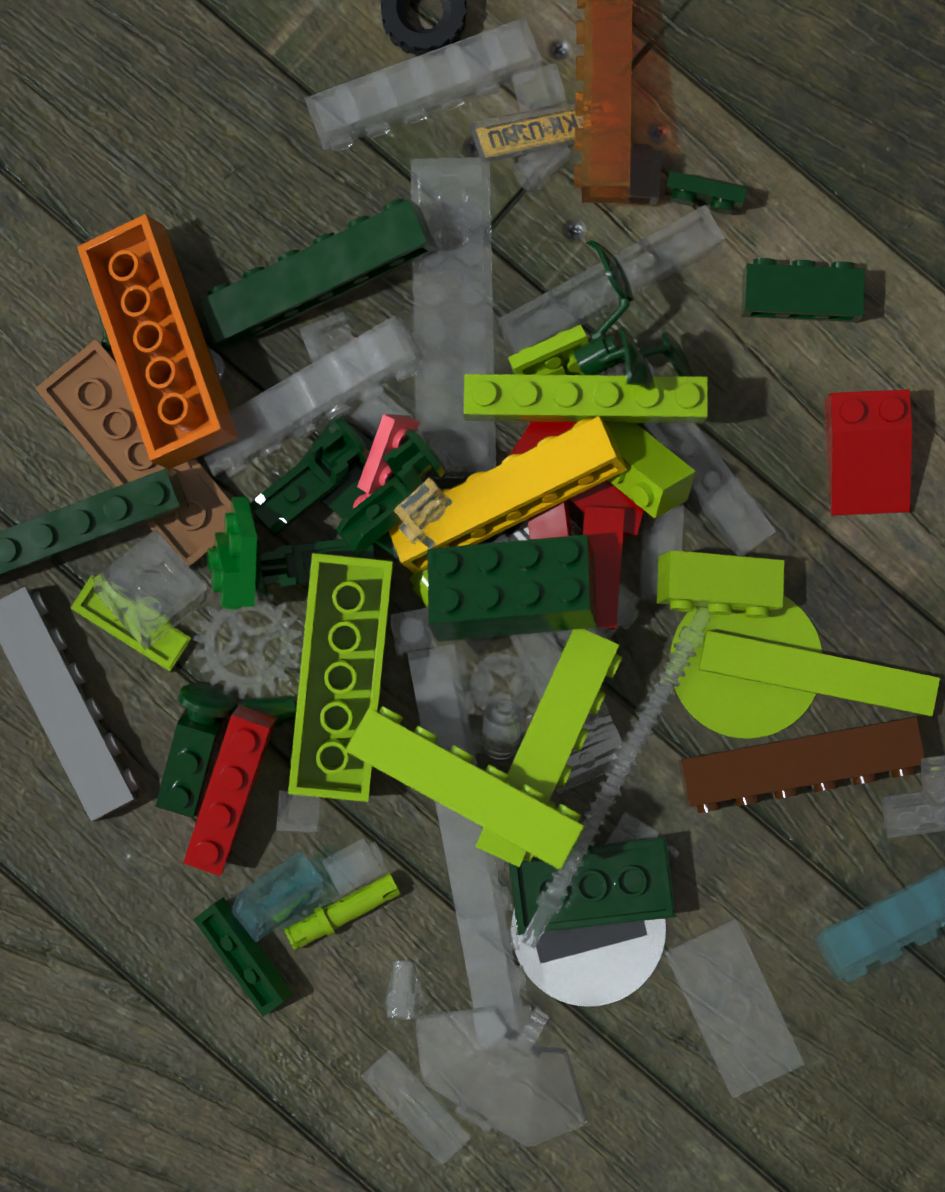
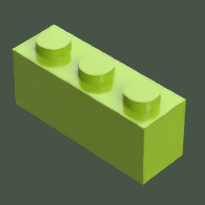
(655, 475)
(720, 583)

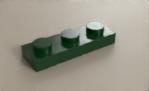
(243, 957)

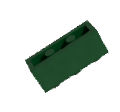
(803, 291)

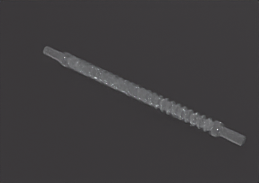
(550, 901)

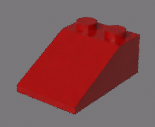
(869, 452)

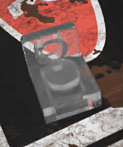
(420, 509)

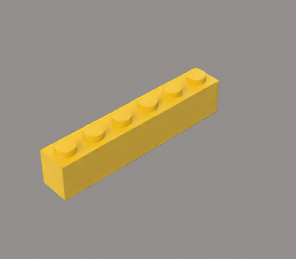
(518, 489)

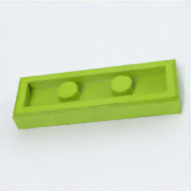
(164, 651)

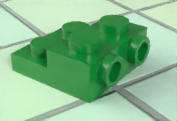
(234, 557)

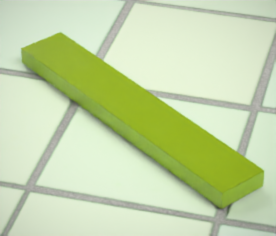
(819, 673)

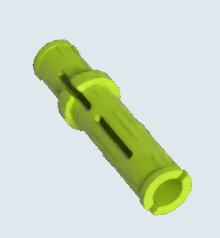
(335, 915)

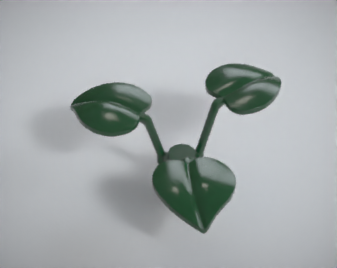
(605, 352)

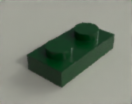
(690, 189)

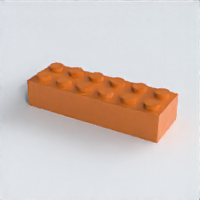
(157, 342)

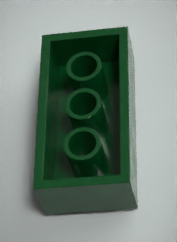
(512, 588)

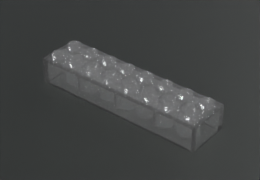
(453, 309)

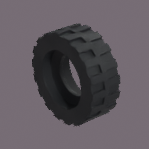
(423, 40)

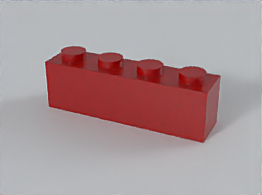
(229, 790)

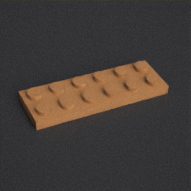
(97, 411)

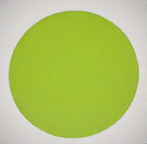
(740, 705)

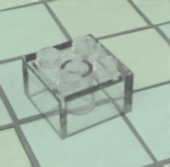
(150, 589)

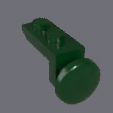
(311, 478)
(376, 513)
(292, 563)
(193, 746)

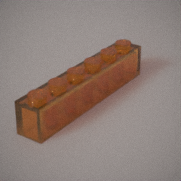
(604, 101)

